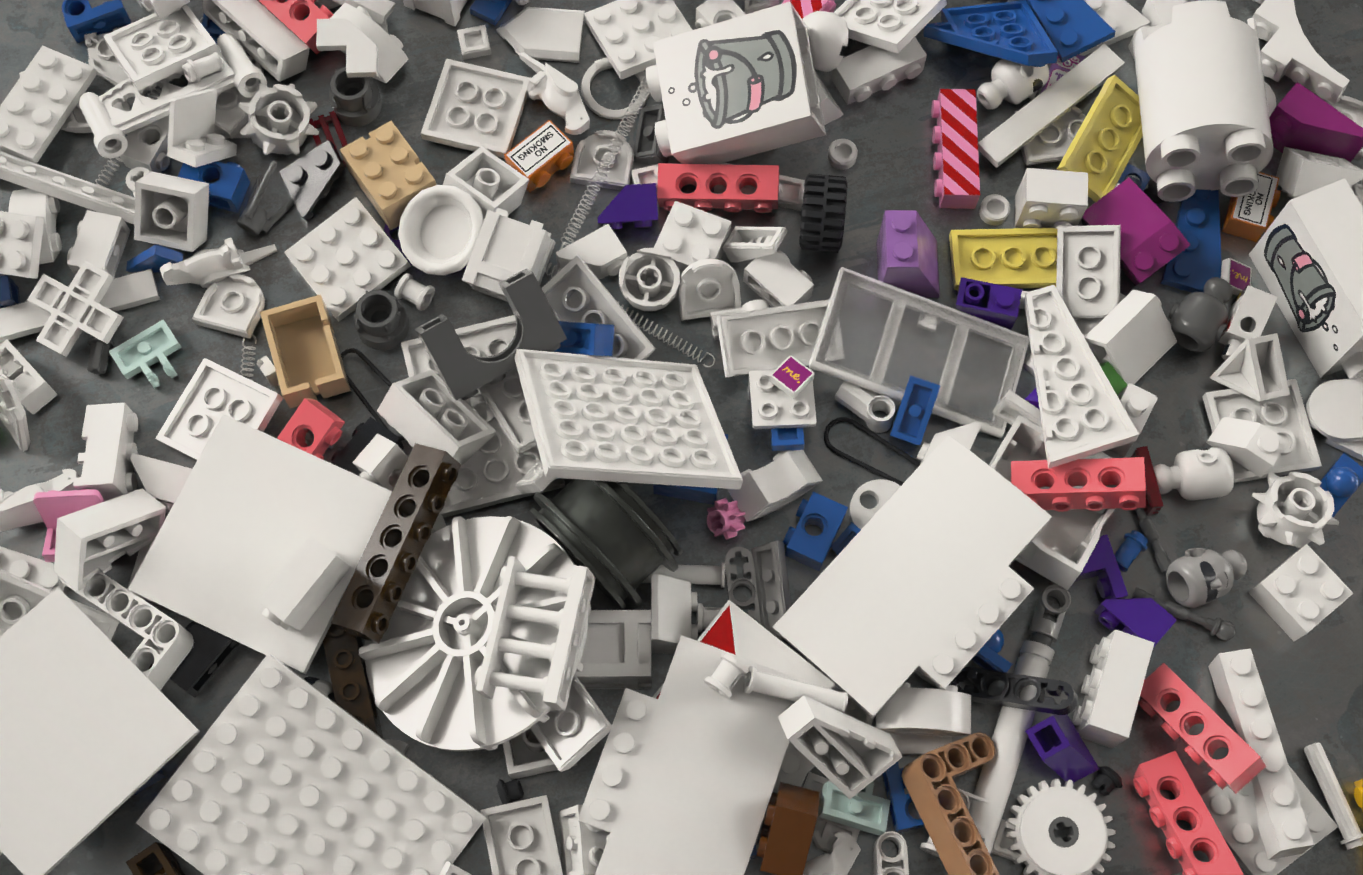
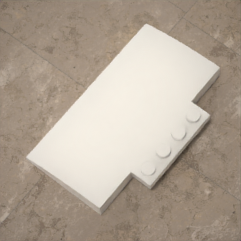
(919, 580)
(687, 772)

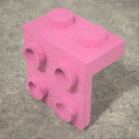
(58, 504)

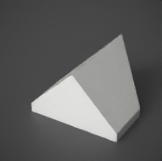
(1255, 369)

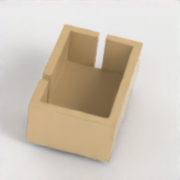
(387, 171)
(304, 350)

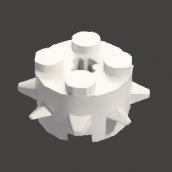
(277, 103)
(1294, 509)

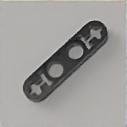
(1013, 685)

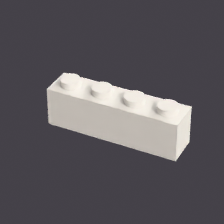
(260, 35)

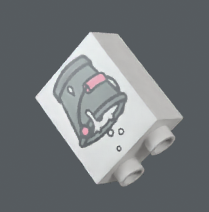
(736, 88)
(1316, 270)

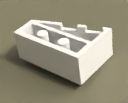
(108, 451)
(104, 532)
(838, 744)

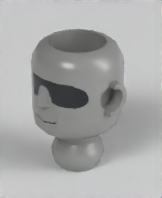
(1204, 575)

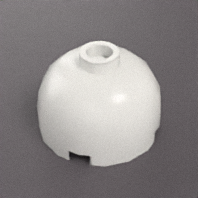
(826, 37)
(649, 279)

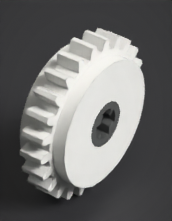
(1069, 811)

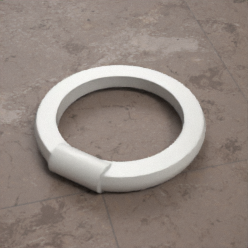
(592, 71)

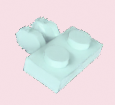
(145, 350)
(860, 812)

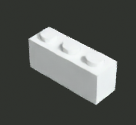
(876, 70)

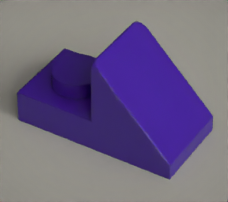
(1104, 565)

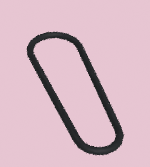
(356, 390)
(872, 434)

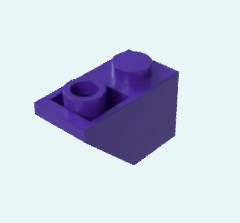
(632, 204)
(989, 301)
(1136, 617)
(1062, 748)

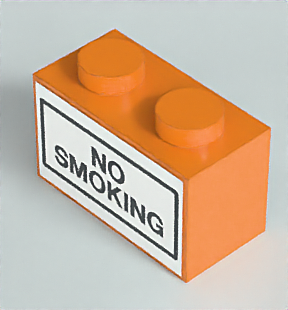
(541, 155)
(1250, 214)

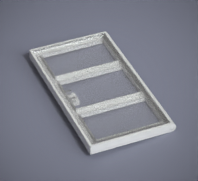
(885, 334)

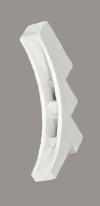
(1292, 54)

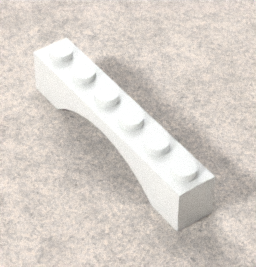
(1276, 797)

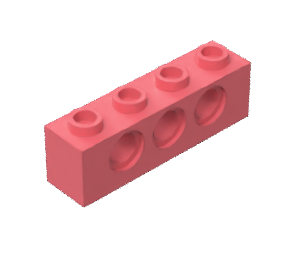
(292, 14)
(705, 176)
(317, 418)
(1092, 474)
(1241, 761)
(1170, 774)

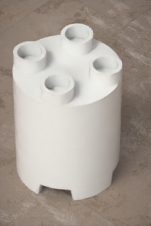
(1203, 102)

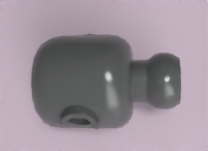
(1201, 316)

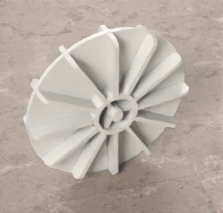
(441, 632)

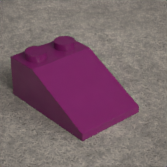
(1314, 126)
(1146, 232)

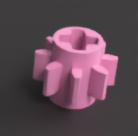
(725, 518)

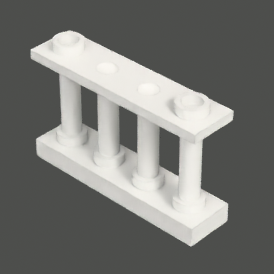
(561, 654)

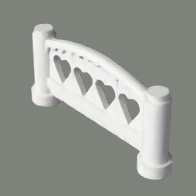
(112, 124)

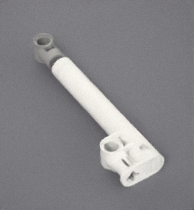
(1009, 736)

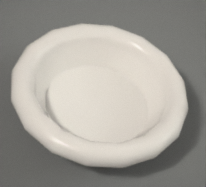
(440, 229)

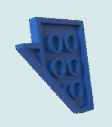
(997, 30)

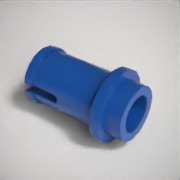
(1130, 549)

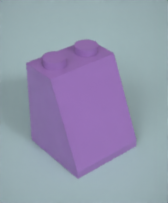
(908, 254)

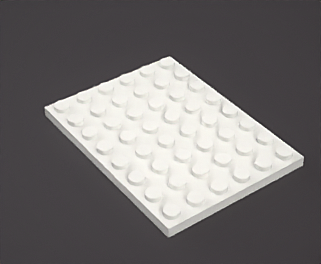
(304, 791)

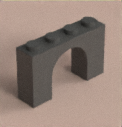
(535, 330)

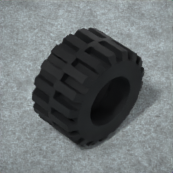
(823, 213)

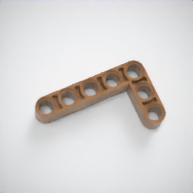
(942, 807)

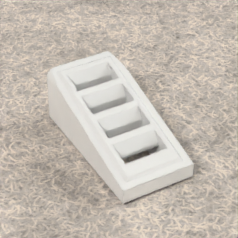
(753, 242)

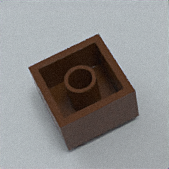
(788, 830)

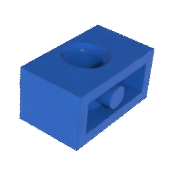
(228, 190)
(814, 549)

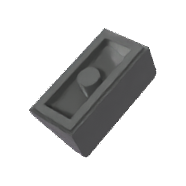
(646, 146)

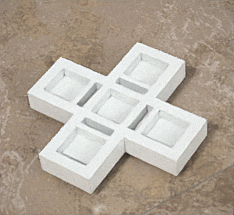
(75, 308)

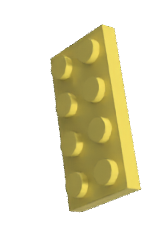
(1106, 138)
(1005, 256)

